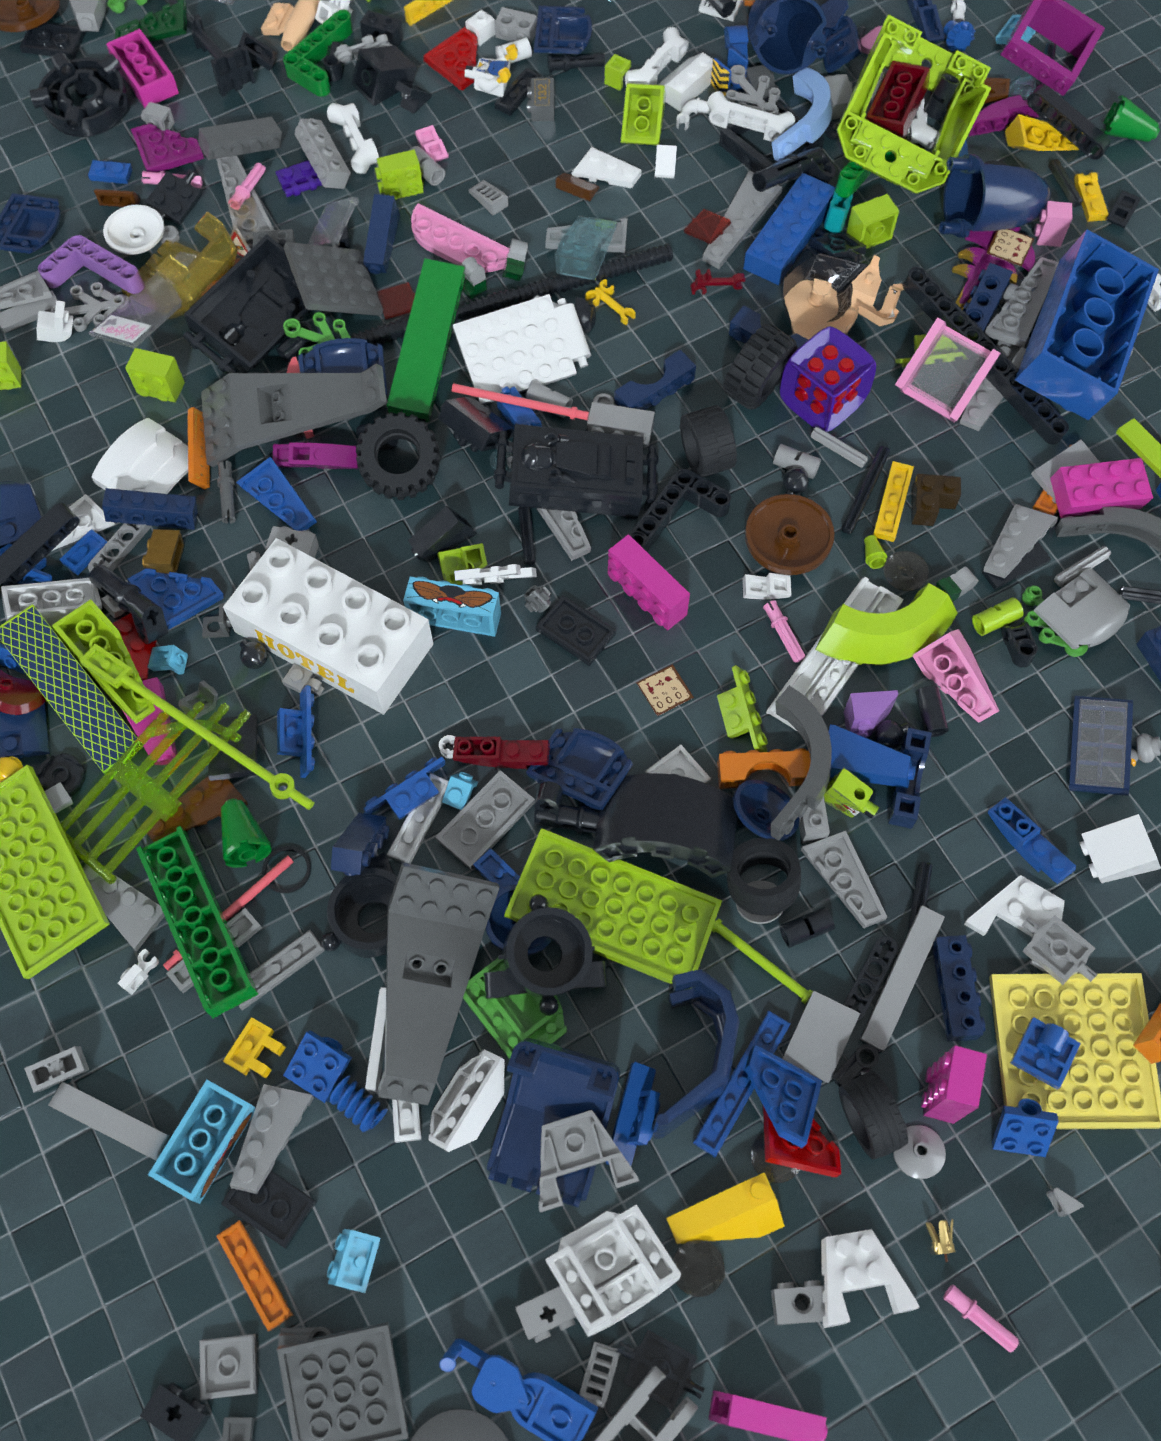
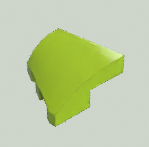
(461, 559)

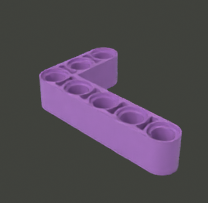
(82, 252)

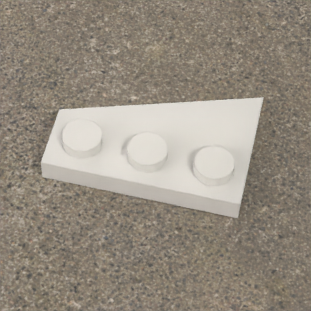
(601, 166)
(90, 517)

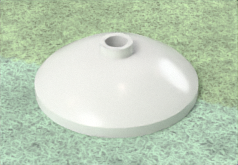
(133, 229)

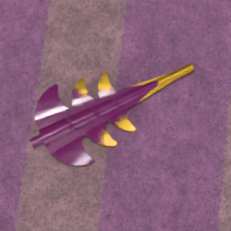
(981, 260)

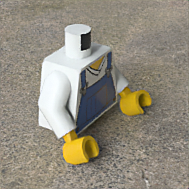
(492, 74)

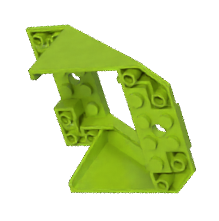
(868, 143)

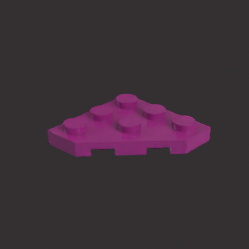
(165, 149)

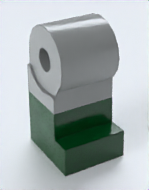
(515, 260)
(474, 278)
(958, 583)

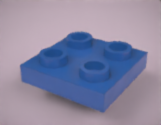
(1045, 1052)
(318, 1065)
(1025, 1129)

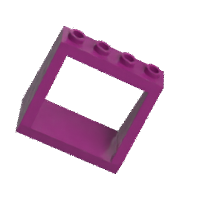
(1062, 26)

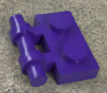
(298, 179)

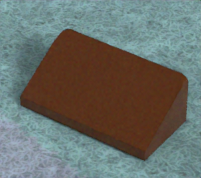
(576, 186)
(116, 198)

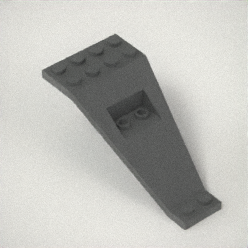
(268, 406)

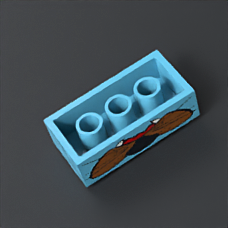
(454, 605)
(202, 1142)

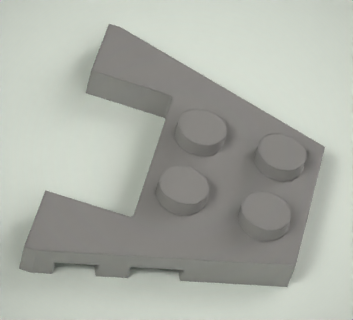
(576, 1145)

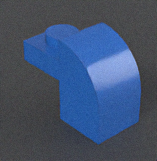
(737, 39)

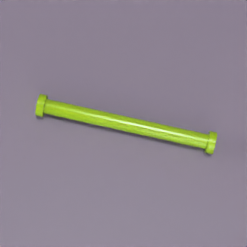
(761, 961)

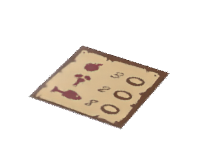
(1010, 246)
(664, 690)

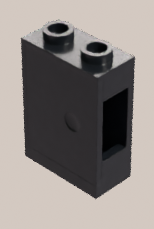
(473, 423)

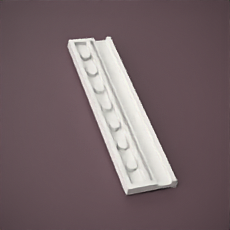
(823, 677)

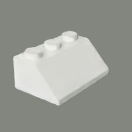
(688, 80)

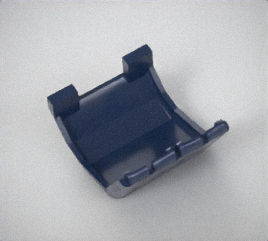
(718, 1004)
(545, 1088)

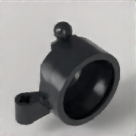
(348, 901)
(572, 972)

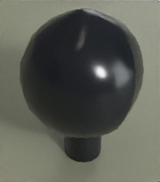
(795, 481)
(253, 654)
(890, 733)

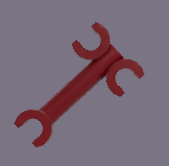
(706, 280)

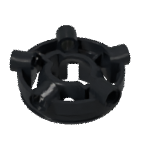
(89, 78)

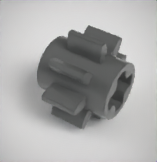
(537, 599)

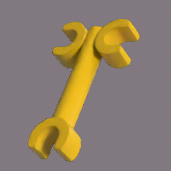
(604, 294)

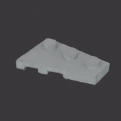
(24, 290)

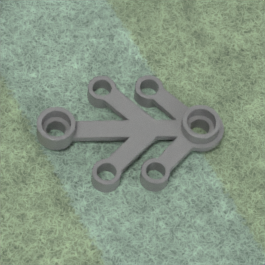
(345, 53)
(753, 96)
(93, 306)

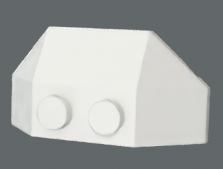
(468, 1102)

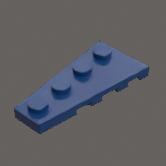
(275, 492)

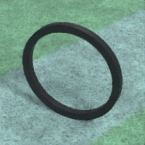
(287, 848)

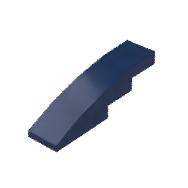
(927, 19)

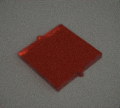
(707, 226)
(396, 300)

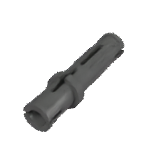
(226, 486)

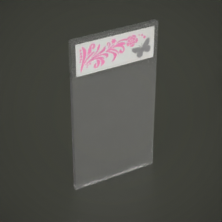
(142, 311)

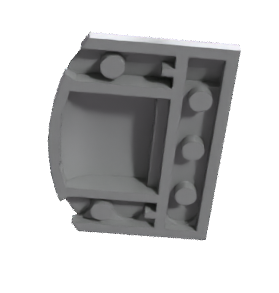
(1084, 610)

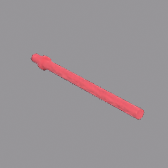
(556, 409)
(241, 901)

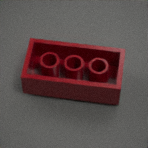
(899, 97)

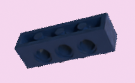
(995, 278)

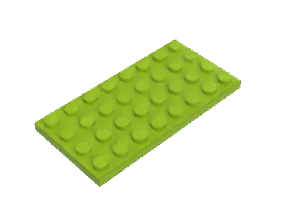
(43, 888)
(626, 909)

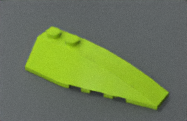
(90, 626)

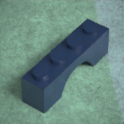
(747, 322)
(677, 372)
(907, 800)

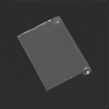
(333, 222)

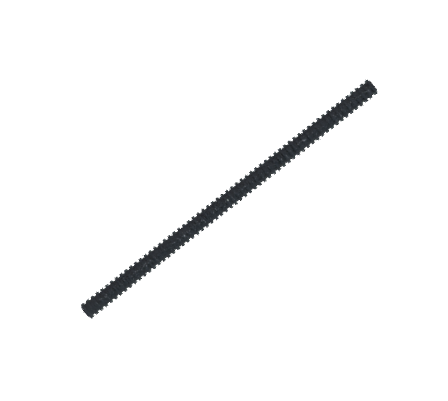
(528, 292)

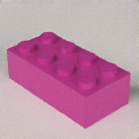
(143, 68)
(1089, 487)
(647, 582)
(954, 1085)

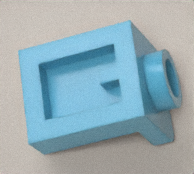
(168, 658)

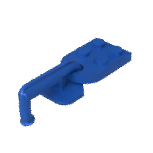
(533, 1399)

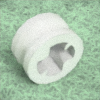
(442, 744)

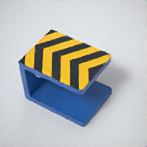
(722, 75)

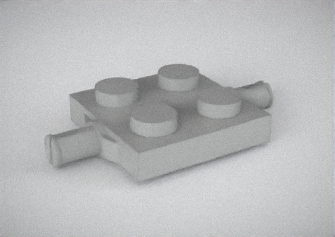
(1059, 950)

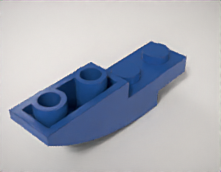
(1029, 843)

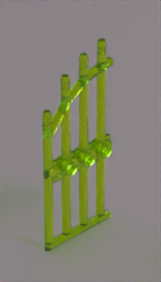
(147, 790)

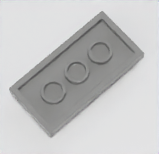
(485, 819)

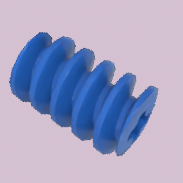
(357, 1106)

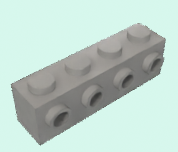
(322, 153)

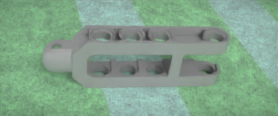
(628, 1413)

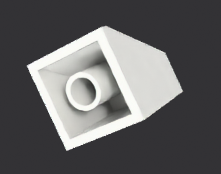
(1119, 850)

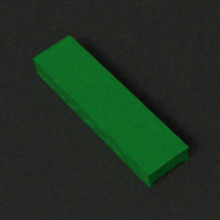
(426, 339)
(197, 923)

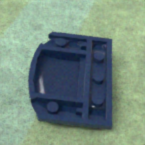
(562, 30)
(28, 223)
(342, 356)
(17, 511)
(24, 734)
(584, 766)

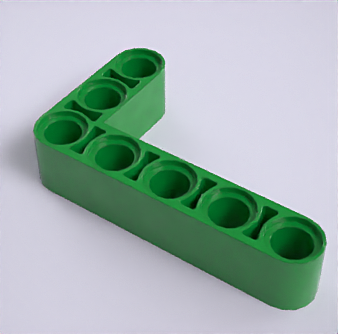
(302, 59)
(853, 176)

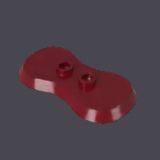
(18, 695)

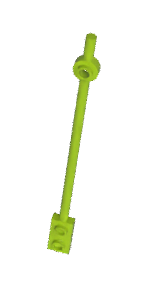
(118, 673)

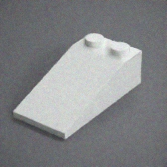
(51, 598)

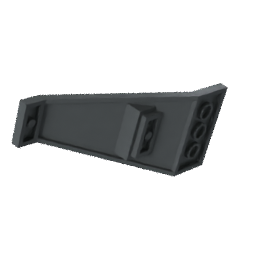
(439, 922)

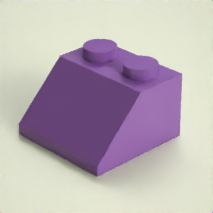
(867, 711)

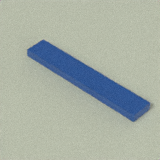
(738, 1088)

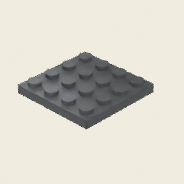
(332, 279)
(344, 1387)

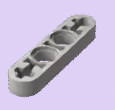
(117, 543)

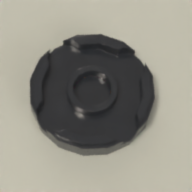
(62, 769)

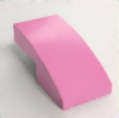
(431, 143)

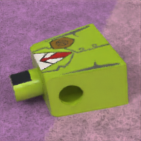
(849, 795)

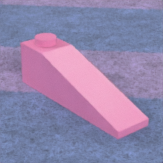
(956, 671)

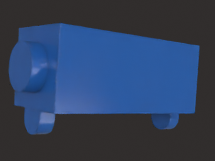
(517, 414)

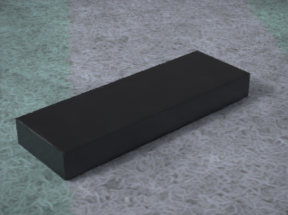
(516, 93)
(1030, 561)

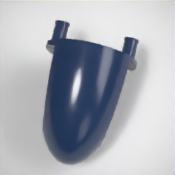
(787, 33)
(990, 196)

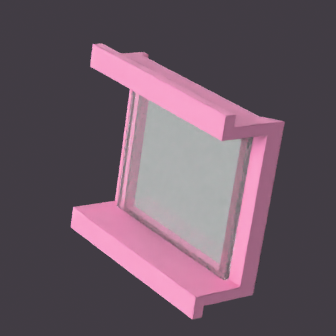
(946, 371)

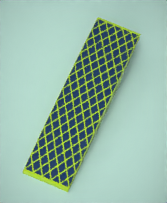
(67, 687)

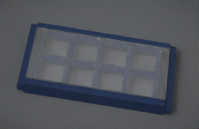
(1101, 745)

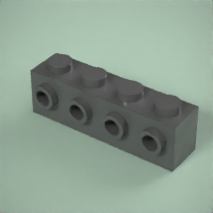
(239, 138)

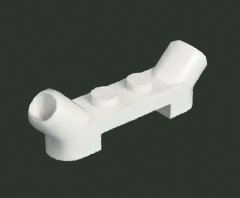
(672, 49)
(727, 112)
(349, 118)
(921, 132)

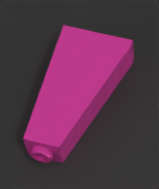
(156, 687)
(766, 1418)

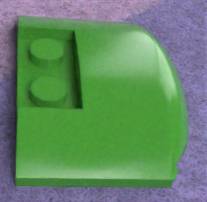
(512, 1017)

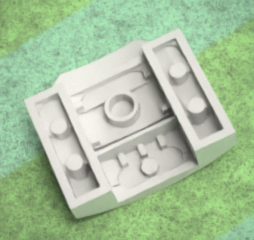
(143, 460)
(612, 1268)

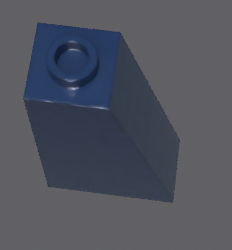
(381, 233)

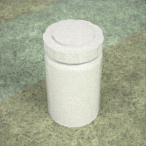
(523, 47)

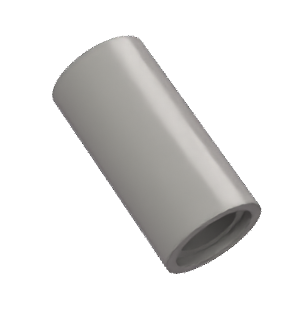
(429, 168)
(544, 394)
(791, 458)

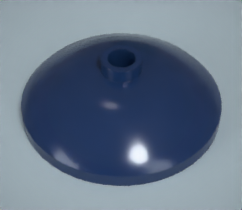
(758, 805)
(499, 926)

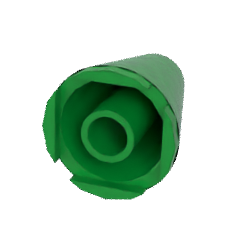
(1130, 122)
(241, 835)

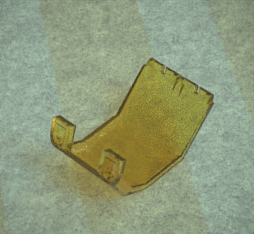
(203, 271)

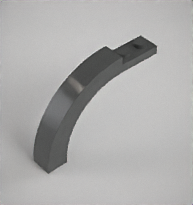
(1115, 521)
(809, 723)

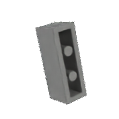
(621, 420)

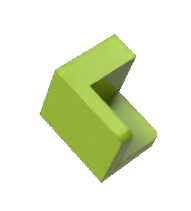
(615, 70)

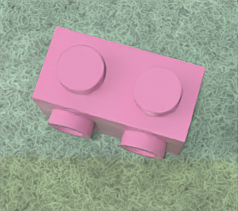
(1053, 223)

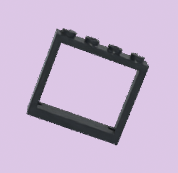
(744, 152)

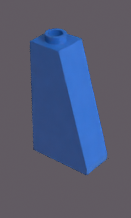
(869, 759)

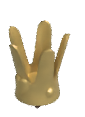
(945, 1244)

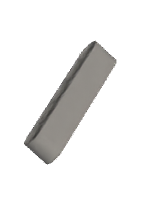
(109, 1121)

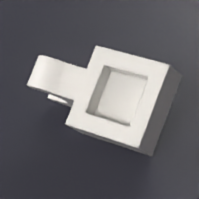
(135, 976)

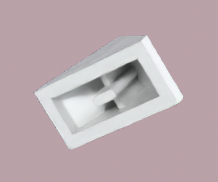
(665, 161)

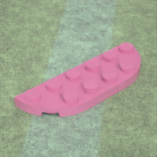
(455, 241)

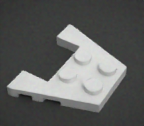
(494, 574)
(1015, 905)
(859, 1263)

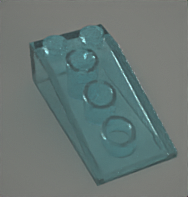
(584, 247)

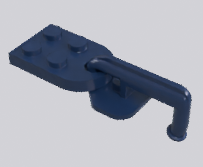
(841, 35)

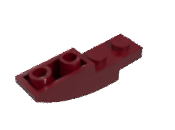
(501, 753)

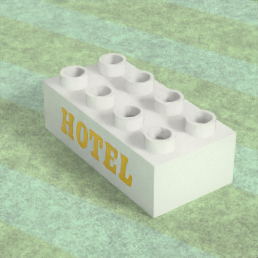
(330, 625)

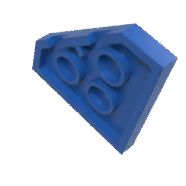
(177, 593)
(785, 1092)

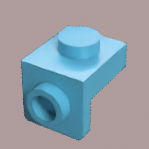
(459, 790)

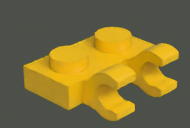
(249, 1046)

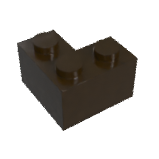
(932, 493)

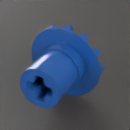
(958, 35)

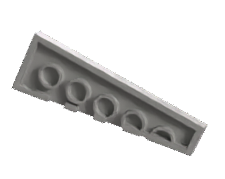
(987, 396)

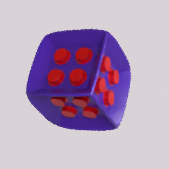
(827, 379)

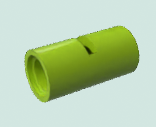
(997, 616)

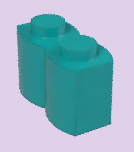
(837, 213)

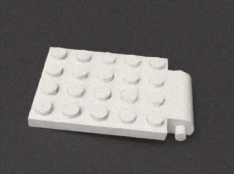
(522, 345)

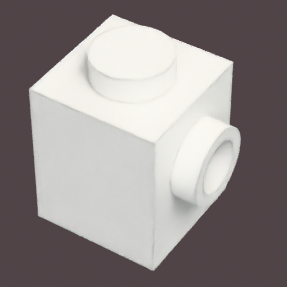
(482, 26)

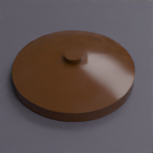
(25, 14)
(789, 534)

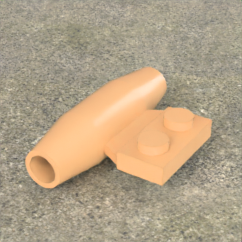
(291, 21)

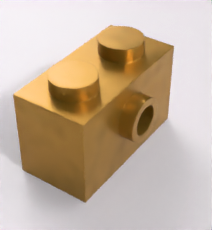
(164, 551)

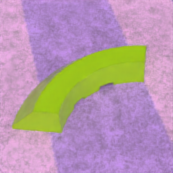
(890, 635)

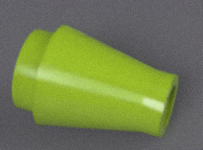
(874, 553)

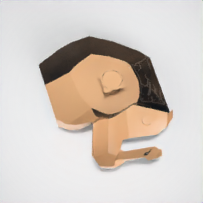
(833, 293)

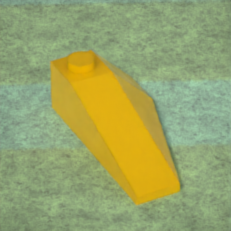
(1036, 135)
(736, 1213)

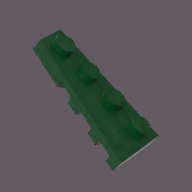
(159, 25)

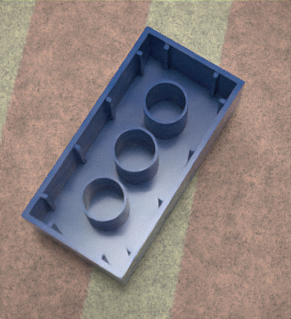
(1087, 325)

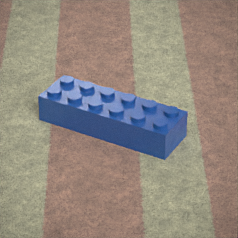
(789, 229)

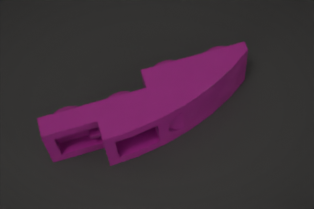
(999, 114)
(315, 455)

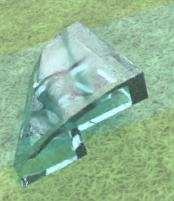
(1022, 85)

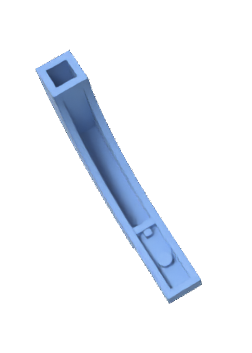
(815, 89)

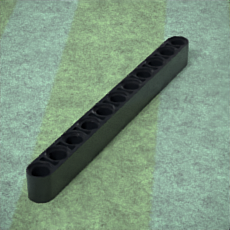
(939, 304)

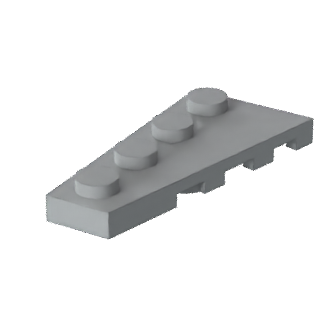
(617, 244)
(1017, 538)
(845, 874)
(126, 908)
(271, 1126)

